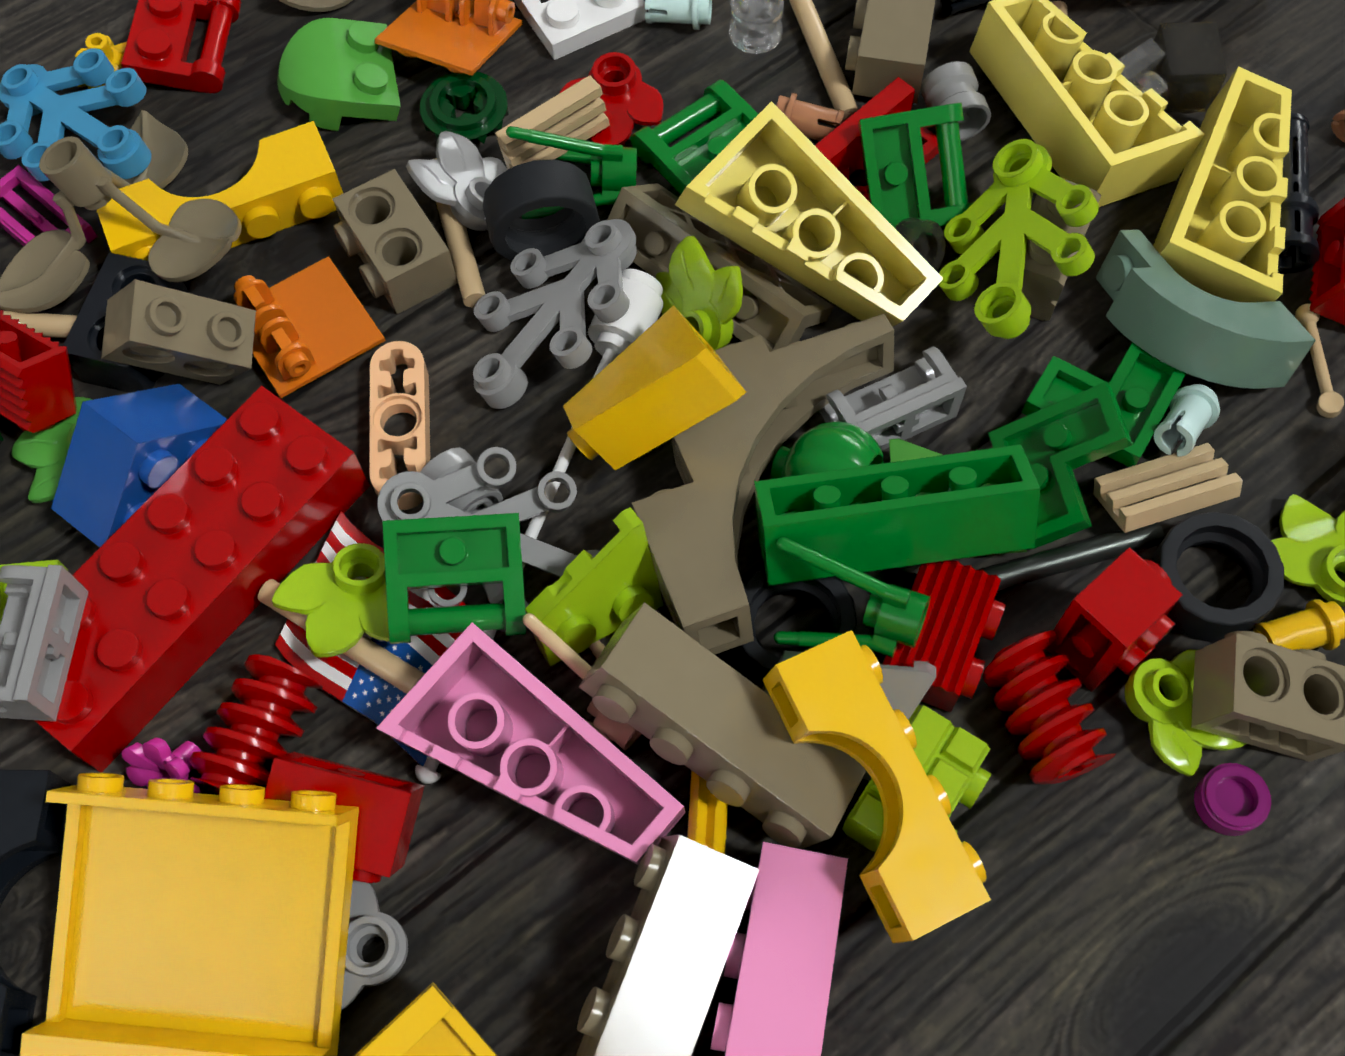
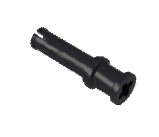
(1299, 209)

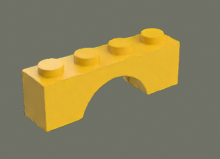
(282, 189)
(921, 866)

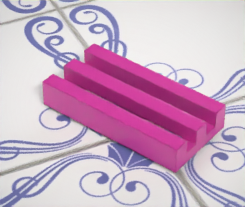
(43, 195)

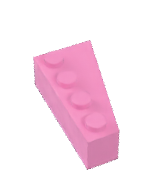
(520, 739)
(784, 957)

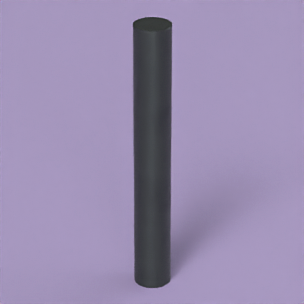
(1075, 555)

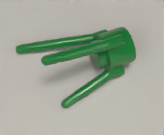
(610, 164)
(891, 609)

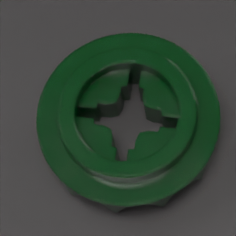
(460, 92)

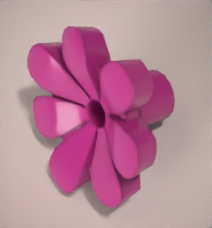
(157, 761)

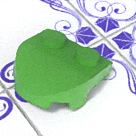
(339, 72)

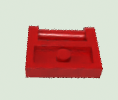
(162, 40)

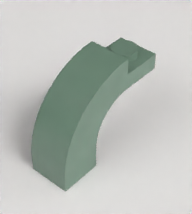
(1196, 331)

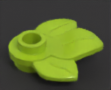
(702, 294)
(1312, 548)
(334, 603)
(1171, 716)

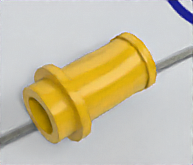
(1311, 628)

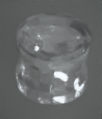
(756, 24)

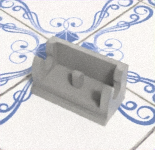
(902, 402)
(37, 639)

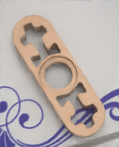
(386, 403)

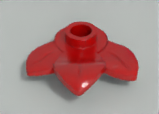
(625, 97)

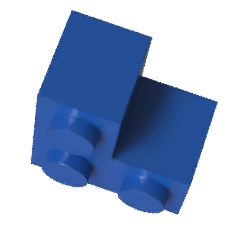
(126, 452)

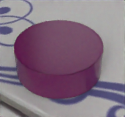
(1232, 799)

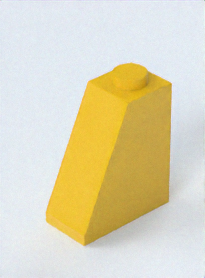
(650, 393)

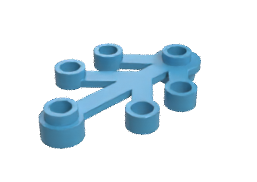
(32, 90)

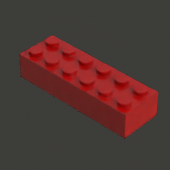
(194, 566)

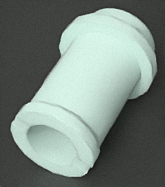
(679, 11)
(1190, 412)

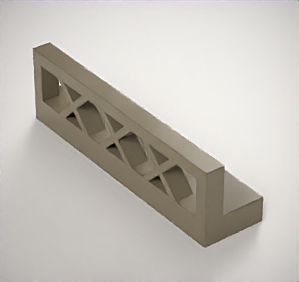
(771, 300)

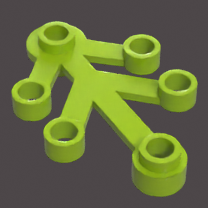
(1018, 172)

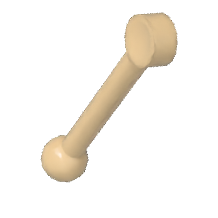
(1330, 402)

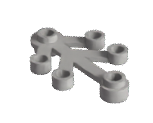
(602, 253)
(466, 480)

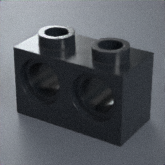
(87, 332)

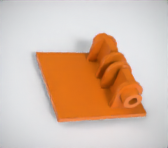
(452, 32)
(306, 325)

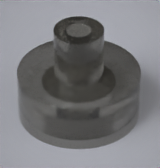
(926, 238)

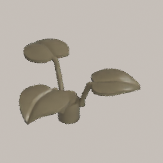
(51, 262)

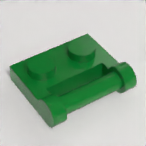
(692, 154)
(897, 164)
(449, 555)

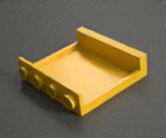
(198, 922)

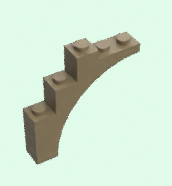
(699, 524)

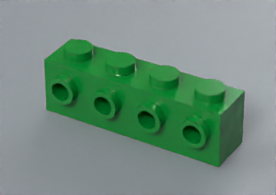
(892, 520)

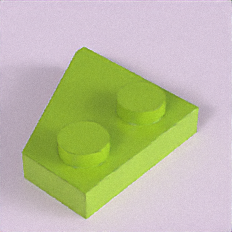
(600, 590)

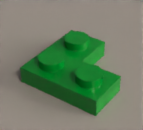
(1140, 387)
(1060, 441)

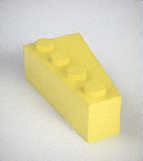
(1079, 102)
(1228, 201)
(808, 220)

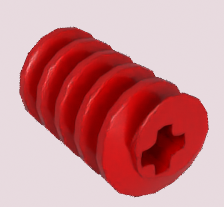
(1044, 710)
(254, 724)

